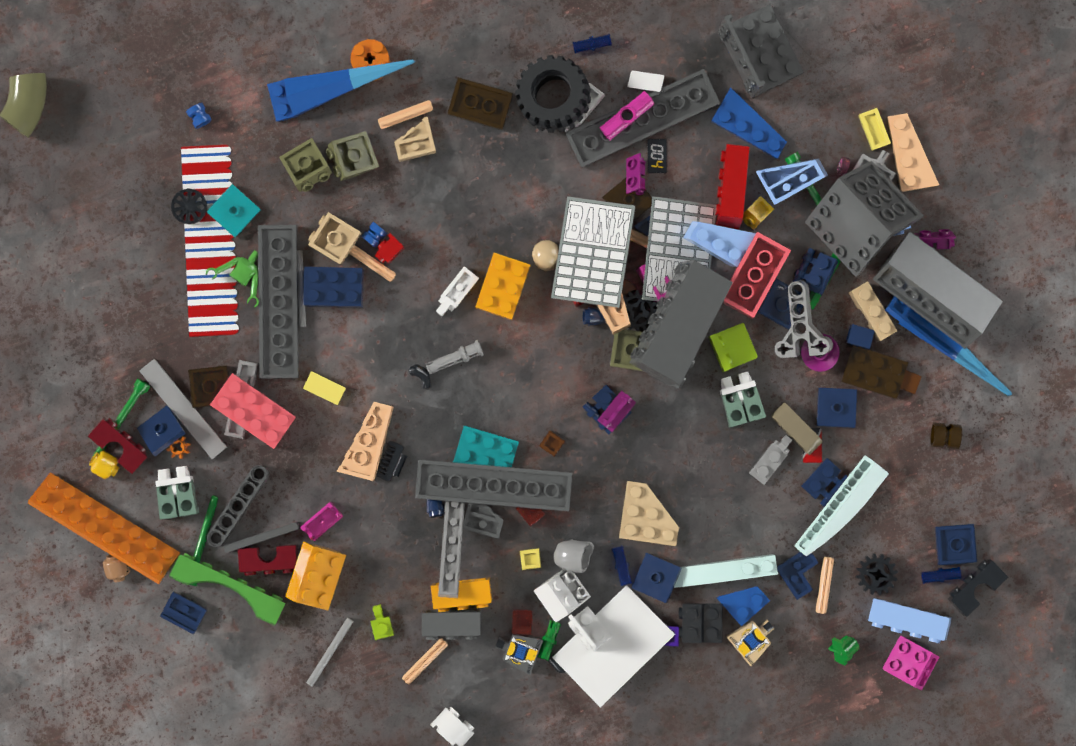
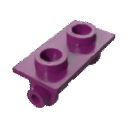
(634, 170)
(944, 238)
(616, 411)

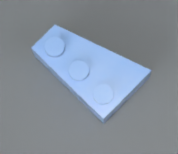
(790, 178)
(721, 242)

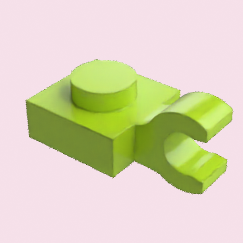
(381, 625)

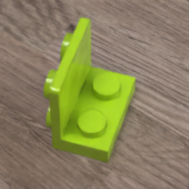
(733, 347)

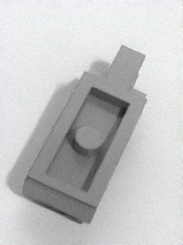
(770, 460)

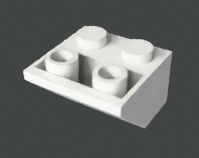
(562, 594)

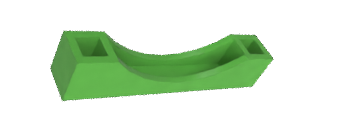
(264, 606)

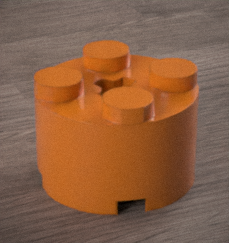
(366, 49)

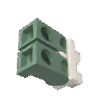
(743, 394)
(174, 491)

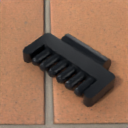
(396, 462)

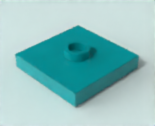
(233, 211)

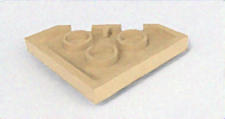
(646, 517)

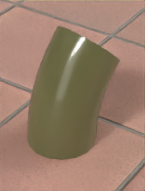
(25, 102)

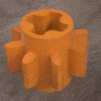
(183, 445)

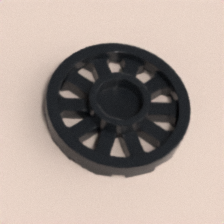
(189, 206)

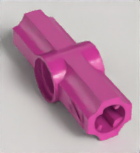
(636, 108)

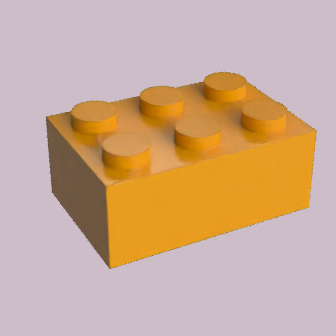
(502, 286)
(315, 576)
(470, 592)

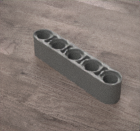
(230, 511)

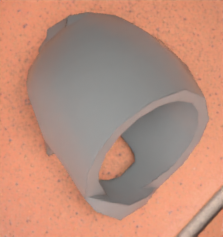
(570, 555)

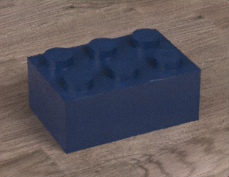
(333, 287)

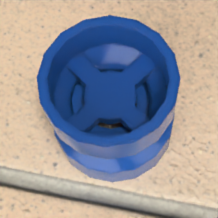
(198, 115)
(374, 234)

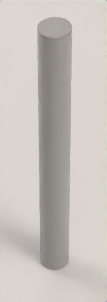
(300, 286)
(330, 651)

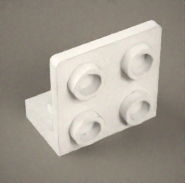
(590, 629)

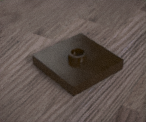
(619, 196)
(206, 384)

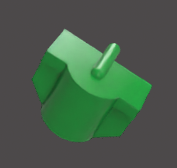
(844, 649)

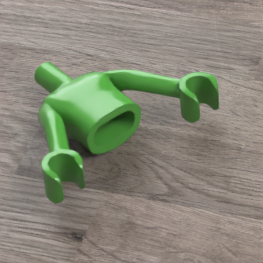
(242, 272)

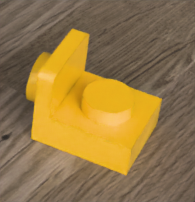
(757, 212)

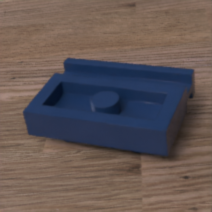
(183, 612)

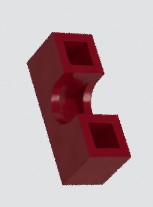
(107, 431)
(251, 561)

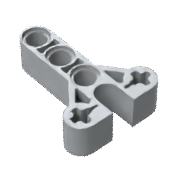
(811, 335)

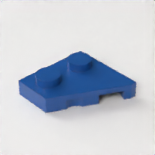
(744, 603)

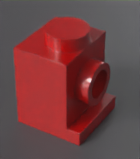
(389, 249)

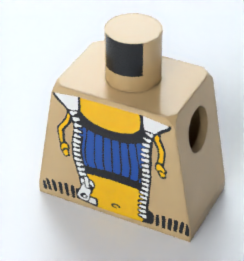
(751, 640)

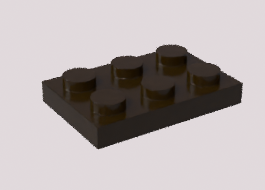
(480, 103)
(874, 372)

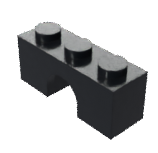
(963, 597)

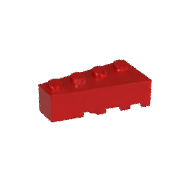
(733, 186)

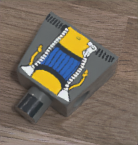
(520, 651)

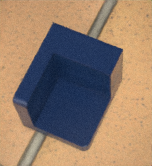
(859, 336)

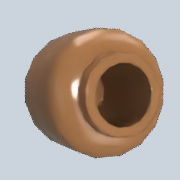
(115, 569)

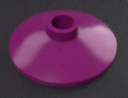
(820, 362)

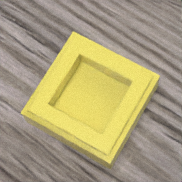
(530, 559)

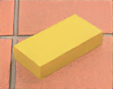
(874, 129)
(324, 388)

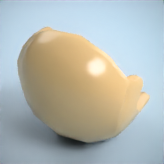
(545, 255)

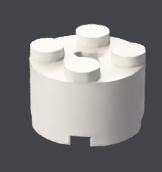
(452, 728)

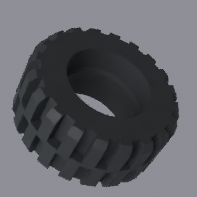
(546, 71)

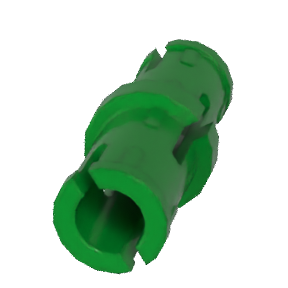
(549, 640)

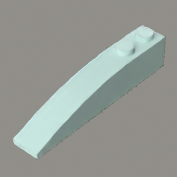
(843, 505)
(727, 570)

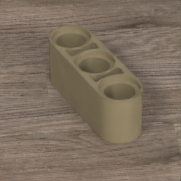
(796, 428)

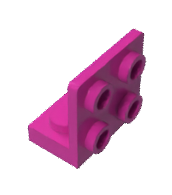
(910, 663)

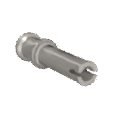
(463, 354)

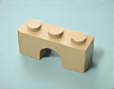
(869, 304)

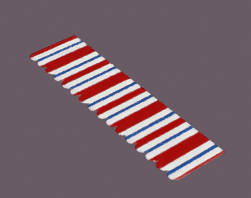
(208, 245)

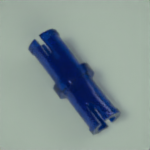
(592, 43)
(621, 566)
(941, 575)

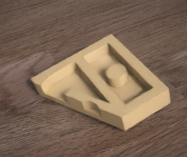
(416, 142)

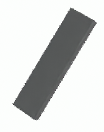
(261, 537)

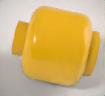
(104, 464)

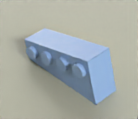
(910, 620)

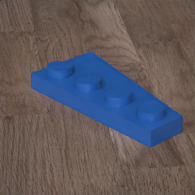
(748, 125)

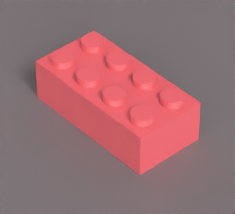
(755, 275)
(253, 410)

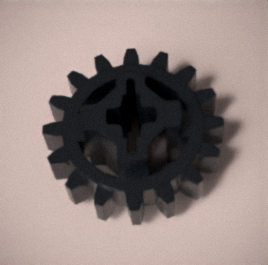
(645, 314)
(878, 565)

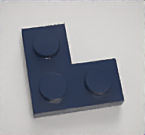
(792, 573)

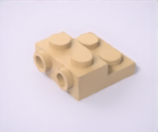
(334, 238)

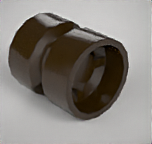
(946, 435)

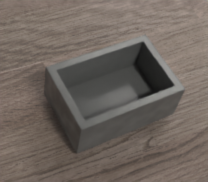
(451, 624)

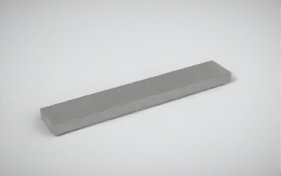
(183, 409)
(451, 549)

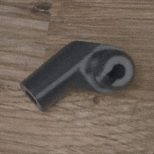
(422, 373)

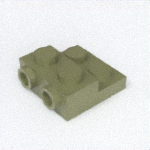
(352, 156)
(306, 165)
(623, 345)

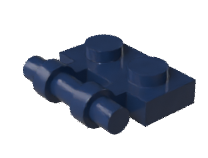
(820, 273)
(603, 400)
(821, 478)

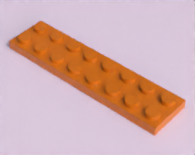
(104, 528)

